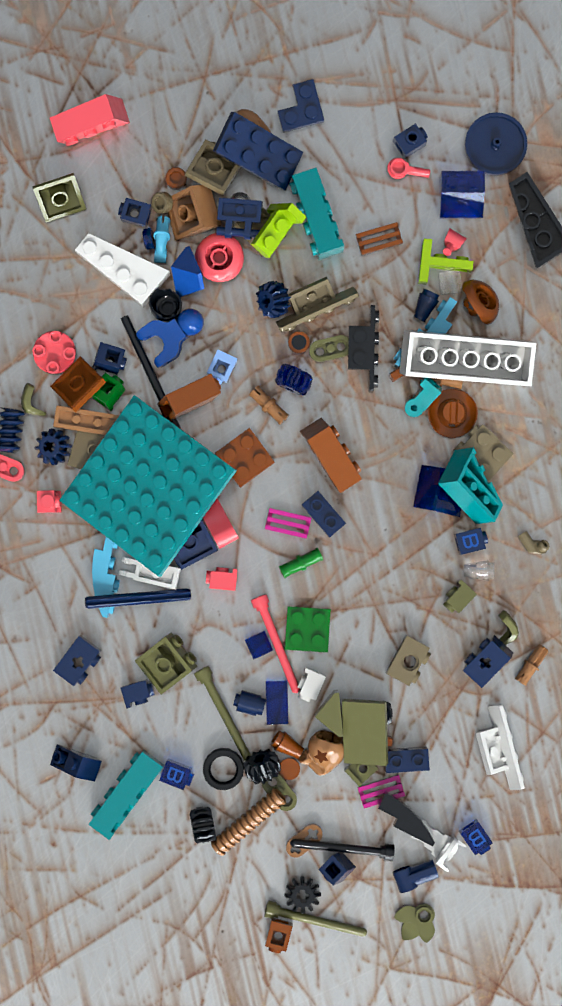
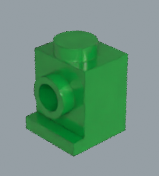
(116, 389)

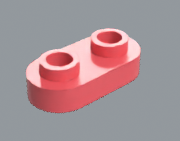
(5, 466)

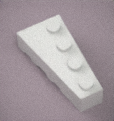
(127, 271)

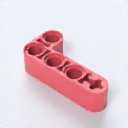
(220, 525)

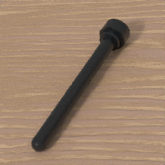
(384, 852)

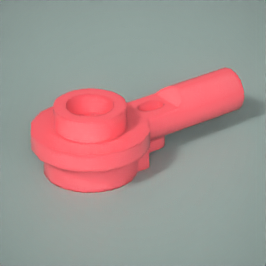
(399, 168)

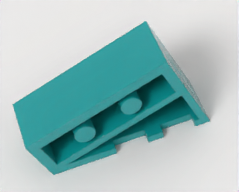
(469, 487)

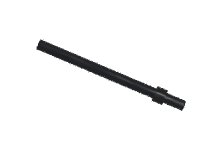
(144, 360)

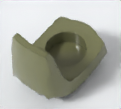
(26, 401)
(512, 629)

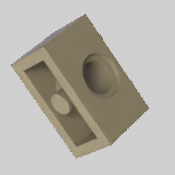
(397, 668)

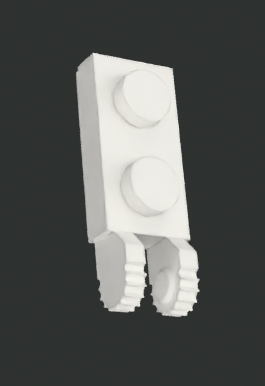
(168, 579)

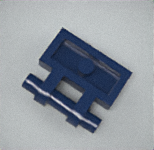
(239, 211)

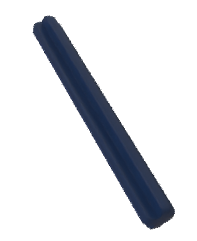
(137, 598)

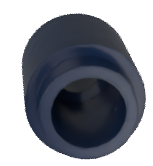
(249, 703)

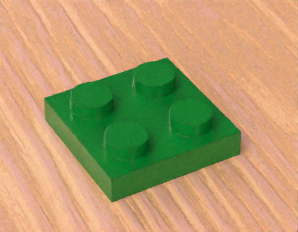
(307, 629)

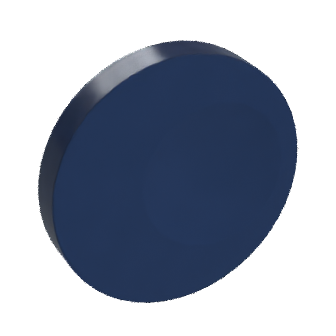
(496, 144)

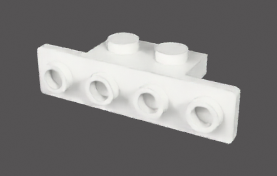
(498, 749)

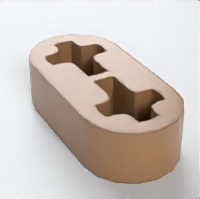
(301, 835)

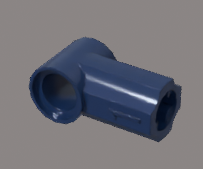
(410, 877)

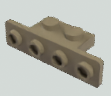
(313, 301)

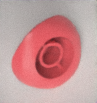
(219, 257)

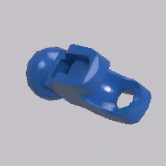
(172, 333)

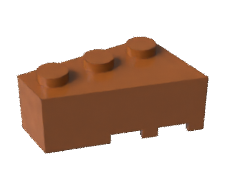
(332, 454)

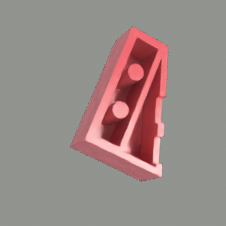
(89, 119)

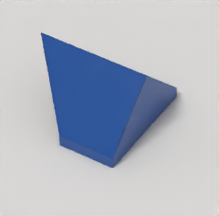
(187, 273)

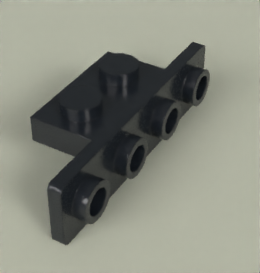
(362, 348)

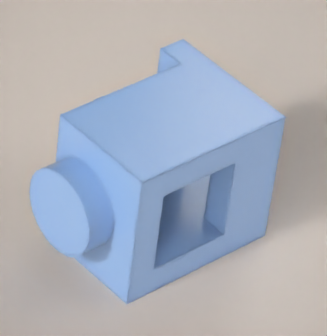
(226, 360)

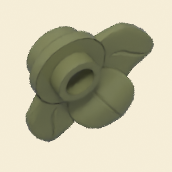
(415, 925)

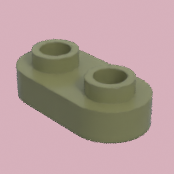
(330, 349)
(285, 789)

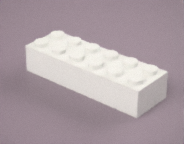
(467, 358)

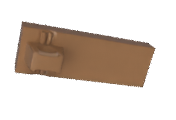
(83, 420)

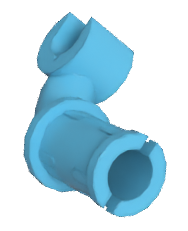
(161, 237)

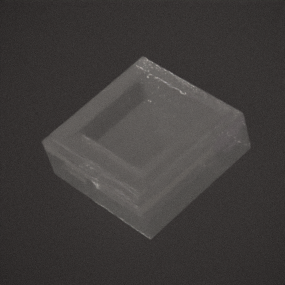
(450, 283)

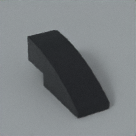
(405, 819)

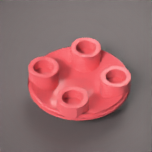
(54, 352)

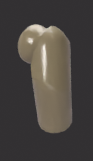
(533, 546)

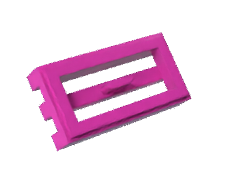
(287, 514)
(377, 783)

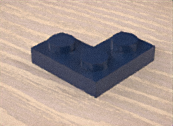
(307, 111)

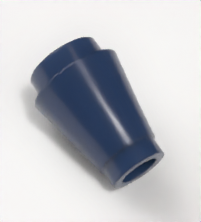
(426, 303)

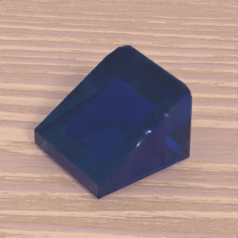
(258, 645)

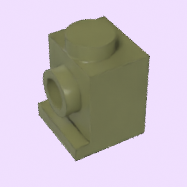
(459, 597)
(358, 776)

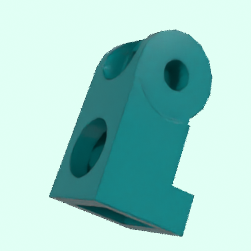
(419, 402)

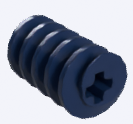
(10, 429)

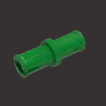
(300, 563)

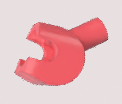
(453, 242)

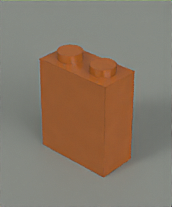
(189, 397)

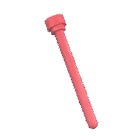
(261, 605)

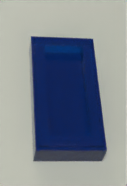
(277, 702)

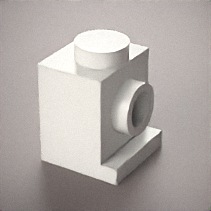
(310, 685)

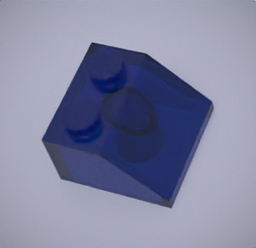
(462, 194)
(431, 495)

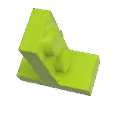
(276, 227)
(440, 261)

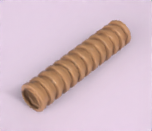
(248, 822)

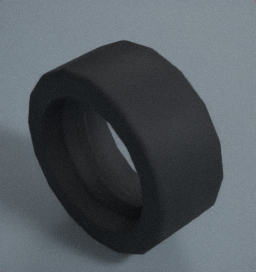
(207, 769)

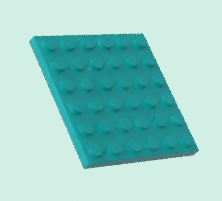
(147, 485)

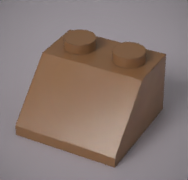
(193, 212)

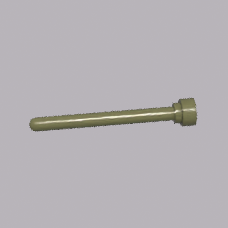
(204, 676)
(273, 910)

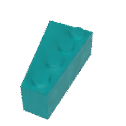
(318, 214)
(126, 794)

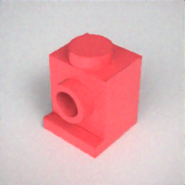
(49, 501)
(222, 579)

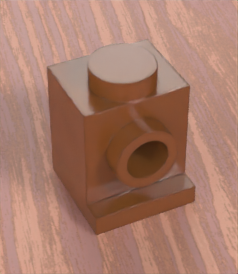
(278, 945)

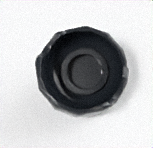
(165, 304)

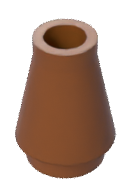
(286, 744)

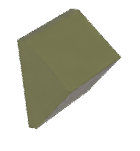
(59, 197)
(330, 713)

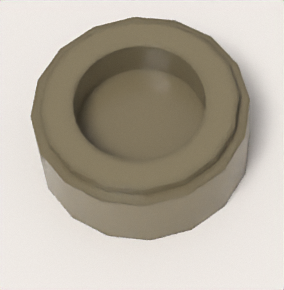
(162, 202)

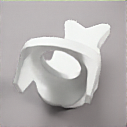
(443, 848)

